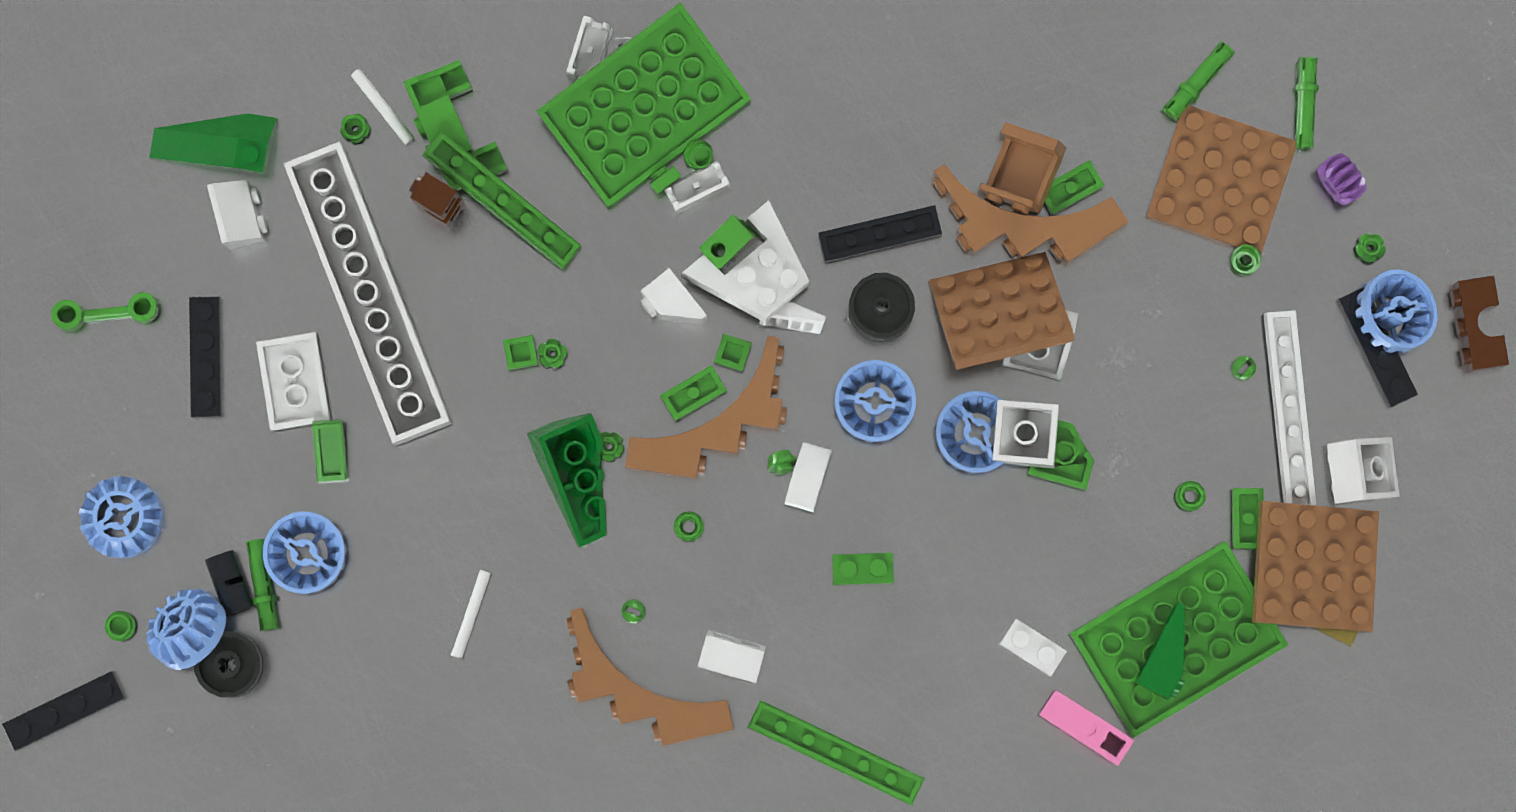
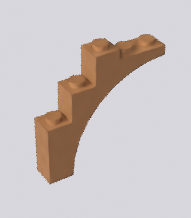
(986, 223)
(754, 408)
(600, 678)

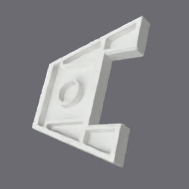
(761, 280)

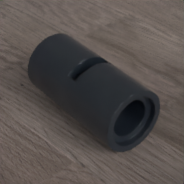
(229, 583)

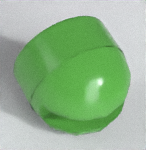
(1238, 363)
(630, 617)

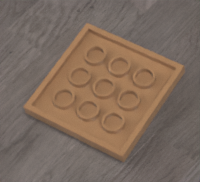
(1221, 179)
(1001, 310)
(1315, 566)

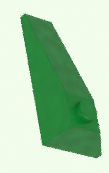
(225, 143)
(571, 464)

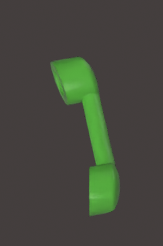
(141, 308)

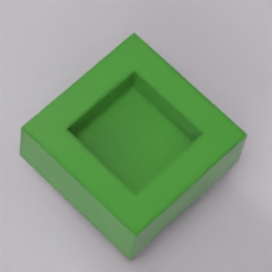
(663, 177)
(520, 352)
(733, 352)

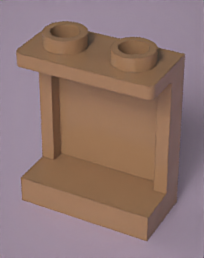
(1023, 169)

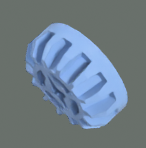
(1410, 303)
(902, 405)
(961, 409)
(144, 504)
(281, 538)
(186, 629)

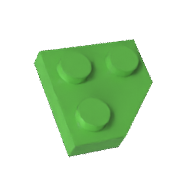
(1072, 460)

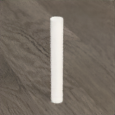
(382, 106)
(471, 614)

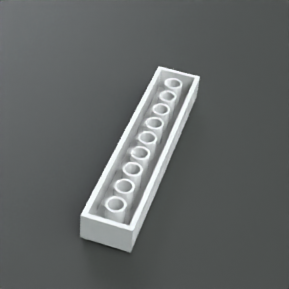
(367, 293)

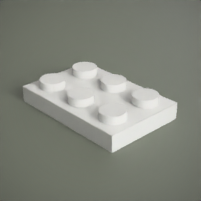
(293, 381)

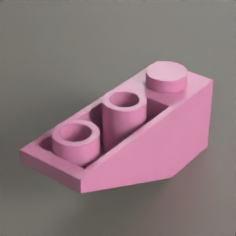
(1086, 728)

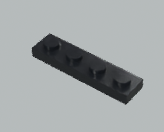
(880, 233)
(205, 357)
(1385, 366)
(64, 711)

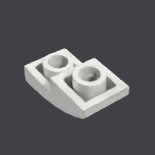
(808, 477)

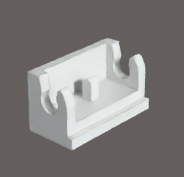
(589, 47)
(697, 187)
(732, 656)

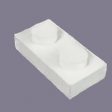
(1033, 647)

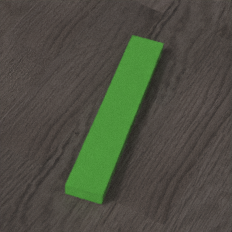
(501, 200)
(836, 752)

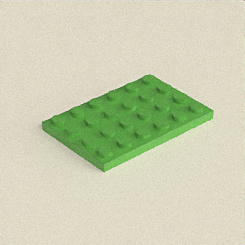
(643, 104)
(1217, 637)

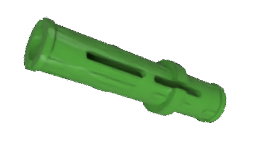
(1190, 90)
(1306, 102)
(262, 585)

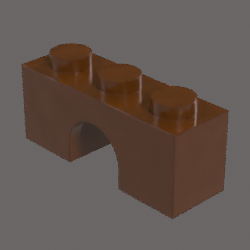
(436, 199)
(1479, 350)

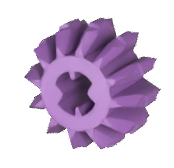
(1341, 179)

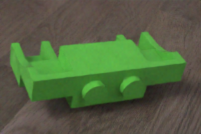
(432, 98)

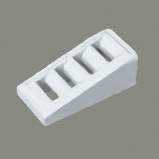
(796, 318)

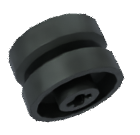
(881, 325)
(248, 669)

